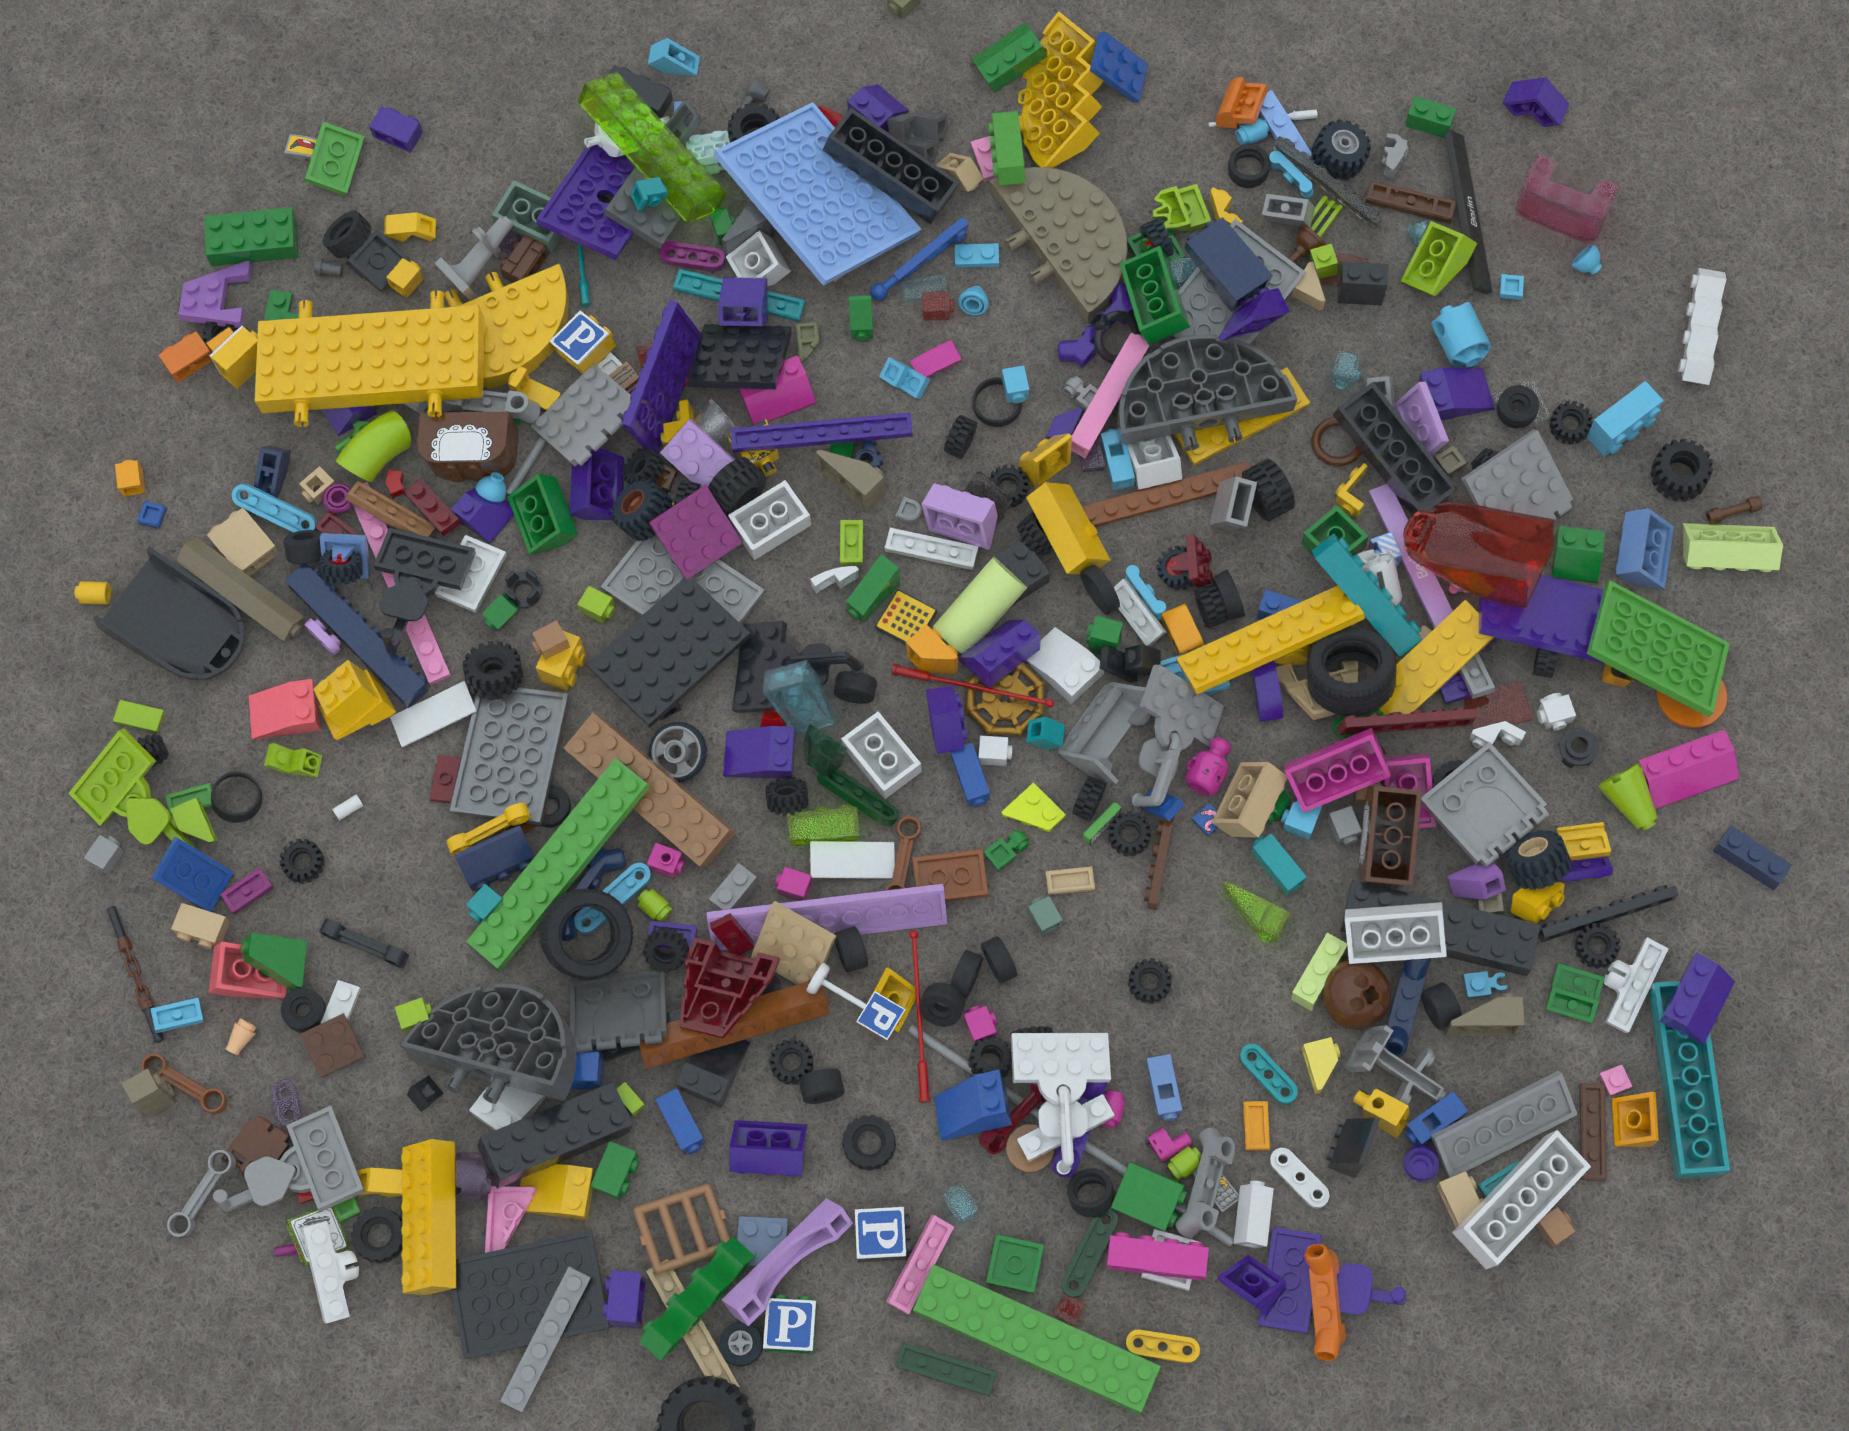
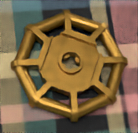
(1006, 711)

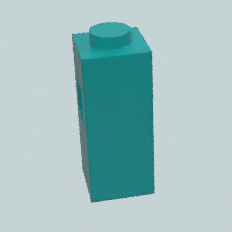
(1278, 864)

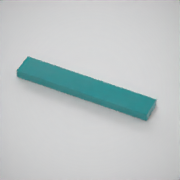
(710, 288)

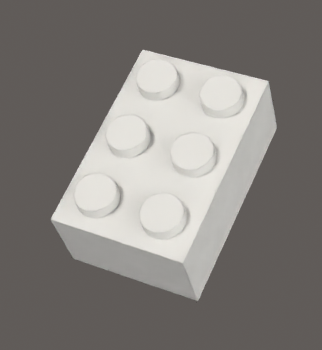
(770, 520)
(881, 755)

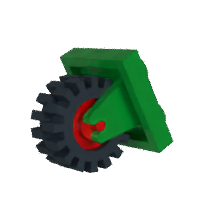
(1154, 235)

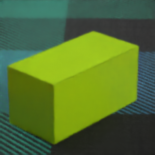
(630, 1099)

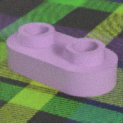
(330, 642)

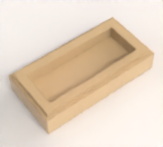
(1070, 880)

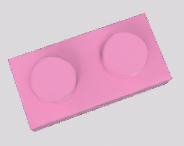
(982, 153)

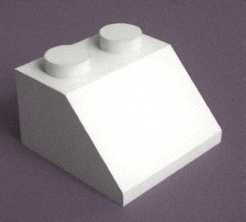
(759, 259)

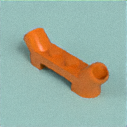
(1325, 1300)

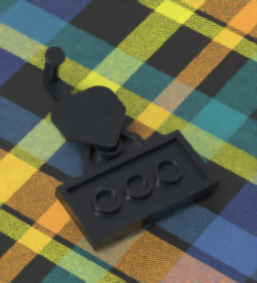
(418, 568)
(768, 651)

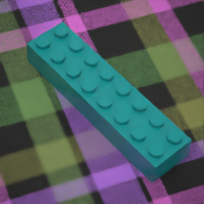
(1689, 1096)

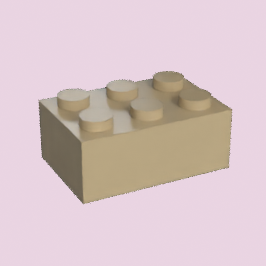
(1250, 799)

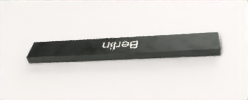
(1468, 210)

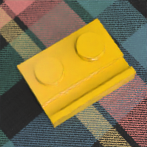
(1585, 841)

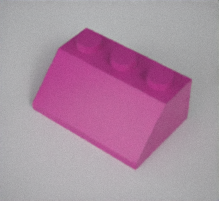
(790, 395)

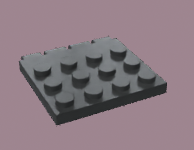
(618, 1010)

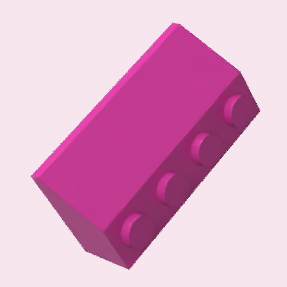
(1690, 769)
(1337, 770)

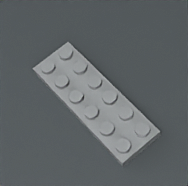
(1504, 1124)

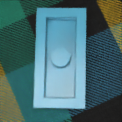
(977, 255)
(177, 1015)

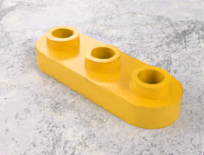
(1174, 1346)

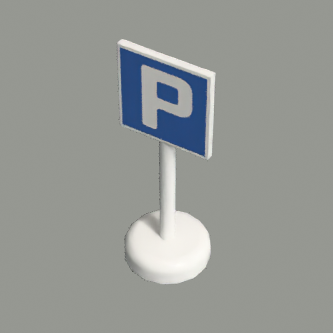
(878, 1015)

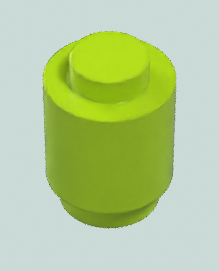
(654, 905)
(1184, 1163)

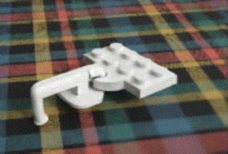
(1062, 1063)

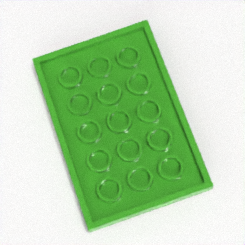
(1658, 648)

